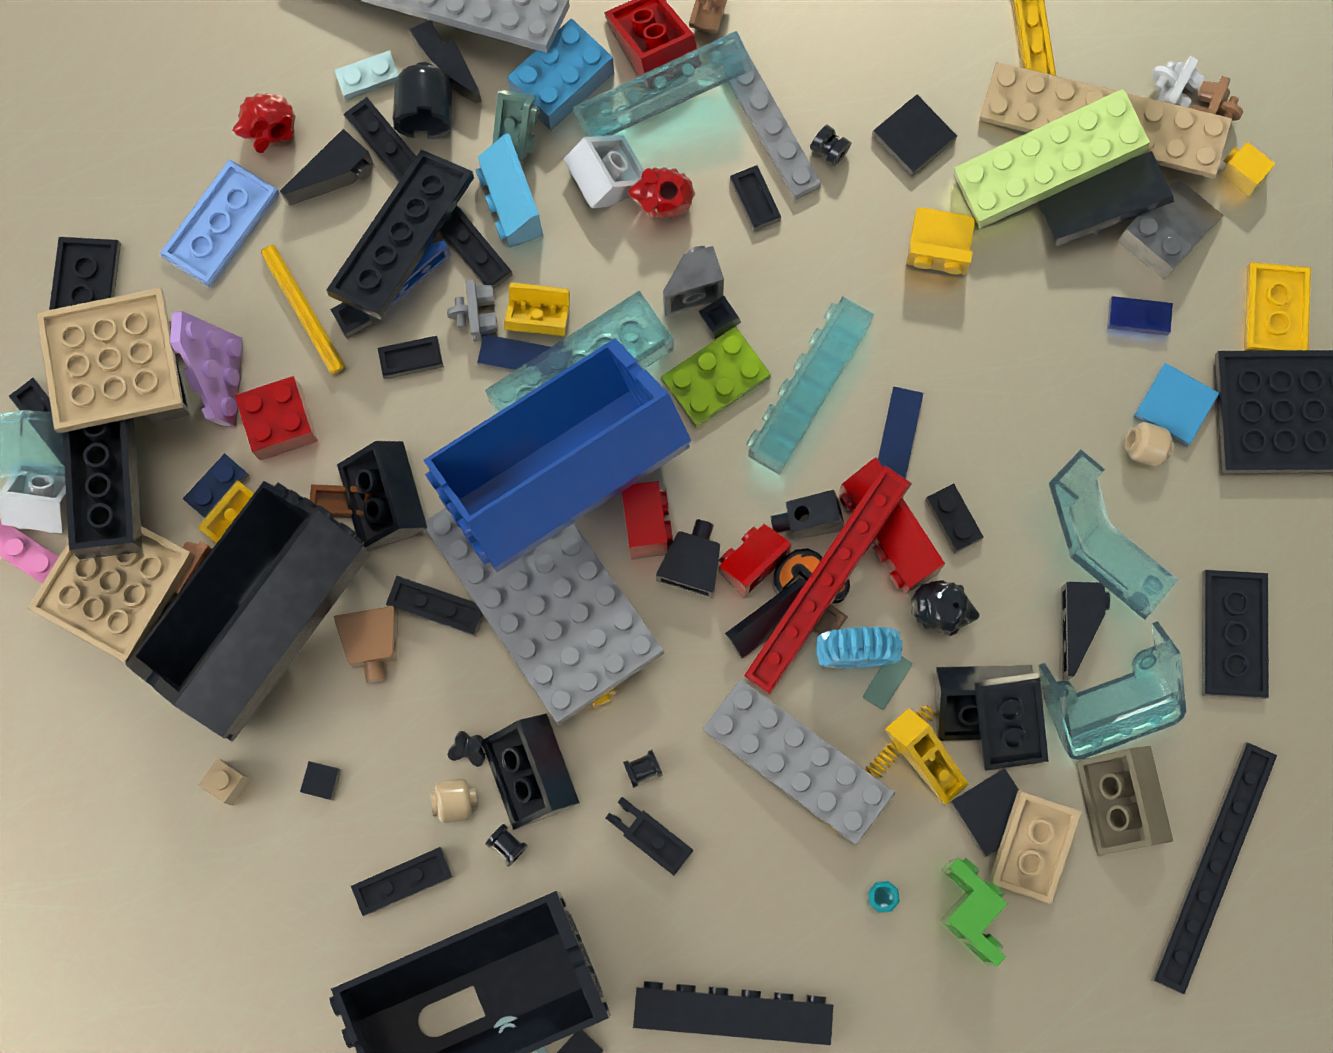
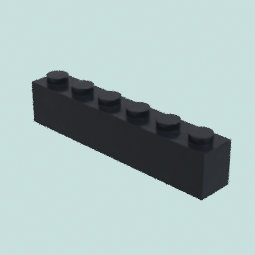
(733, 1014)

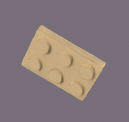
(1034, 847)

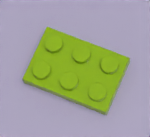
(715, 376)

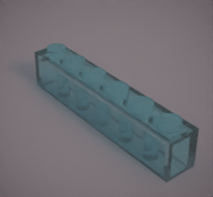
(664, 87)
(810, 385)

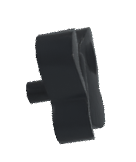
(467, 747)

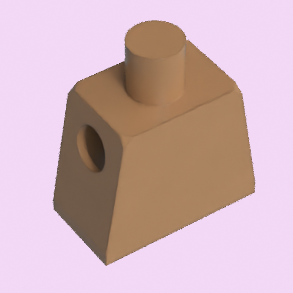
(369, 639)

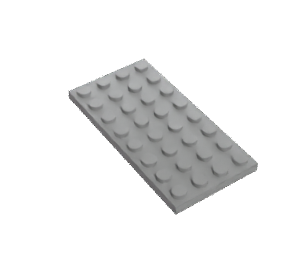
(554, 615)

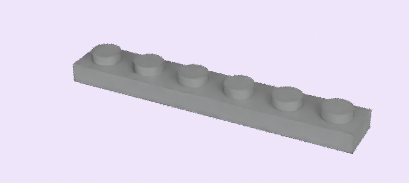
(775, 133)

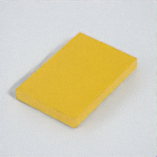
(1277, 307)

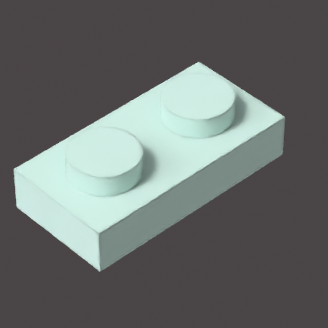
(367, 75)

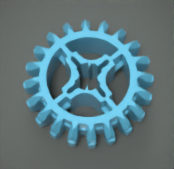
(859, 647)

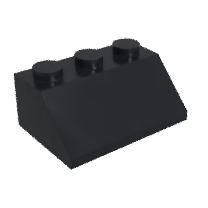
(395, 507)
(957, 701)
(530, 771)

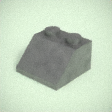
(694, 281)

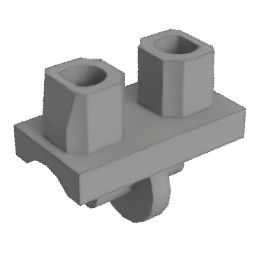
(479, 323)

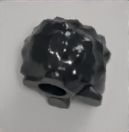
(943, 607)

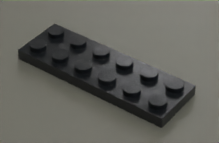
(400, 234)

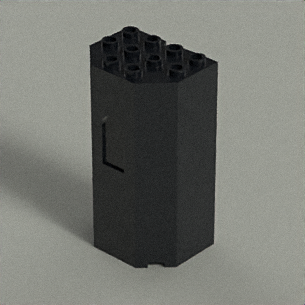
(249, 608)
(520, 967)

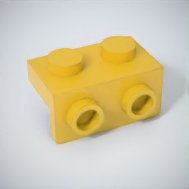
(537, 309)
(225, 511)

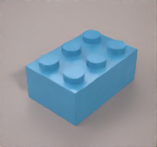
(564, 74)

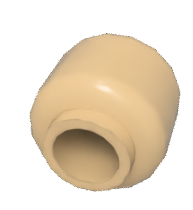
(1149, 444)
(453, 800)

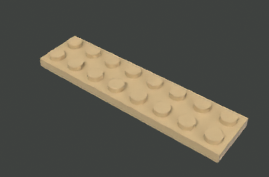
(1177, 134)

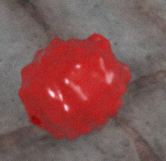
(266, 120)
(663, 192)

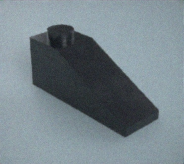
(332, 168)
(1081, 615)

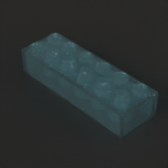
(629, 322)

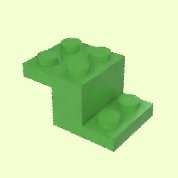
(974, 911)

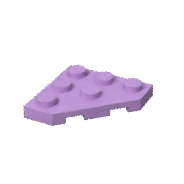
(211, 364)

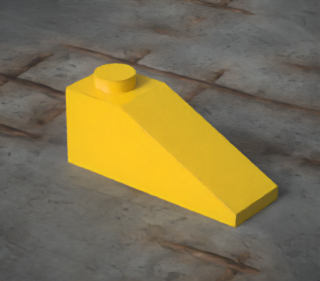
(927, 755)

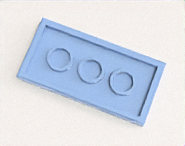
(219, 223)

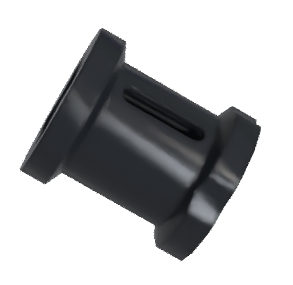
(643, 768)
(506, 845)

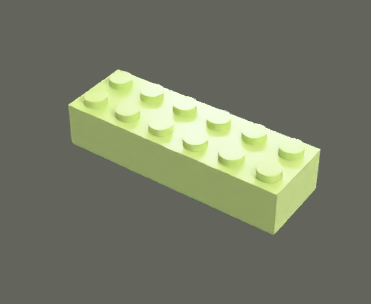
(1051, 158)

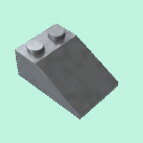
(1171, 231)

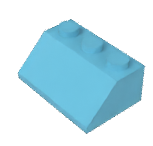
(509, 193)

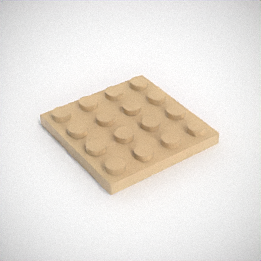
(109, 360)
(115, 596)

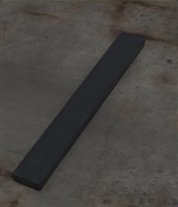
(457, 229)
(1214, 868)

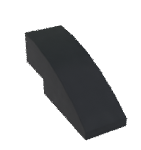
(446, 57)

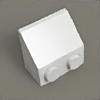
(604, 169)
(34, 503)

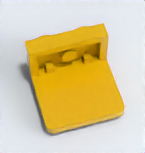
(941, 241)

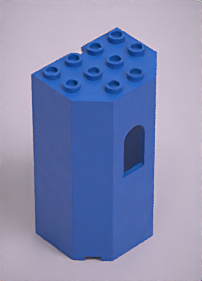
(557, 454)

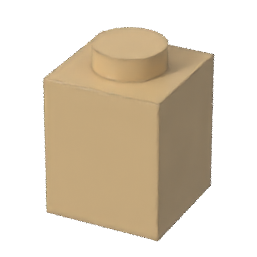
(224, 782)

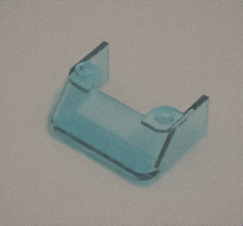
(1122, 707)

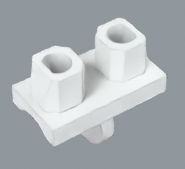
(1173, 78)

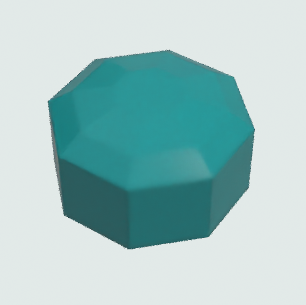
(883, 896)

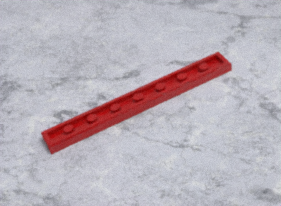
(828, 579)

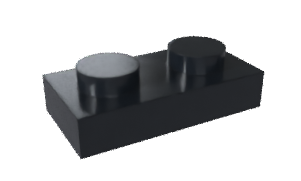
(954, 518)

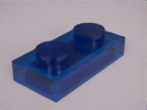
(1139, 315)

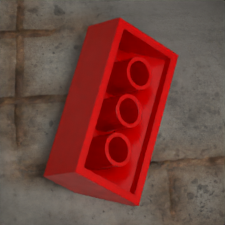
(901, 540)

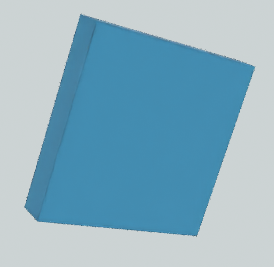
(1176, 403)

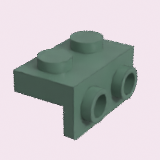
(516, 116)

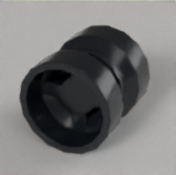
(830, 145)

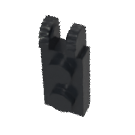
(652, 838)

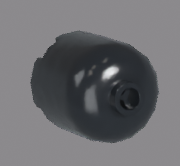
(422, 101)

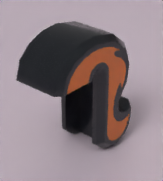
(801, 563)

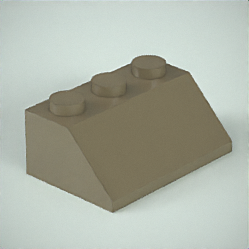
(1124, 800)

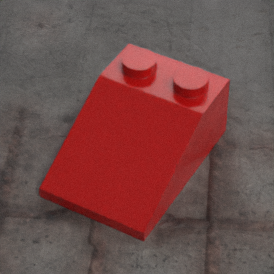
(650, 33)

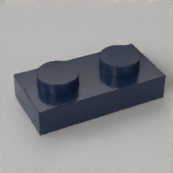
(215, 485)

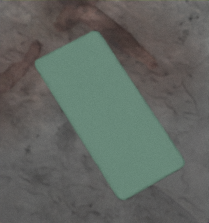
(886, 683)

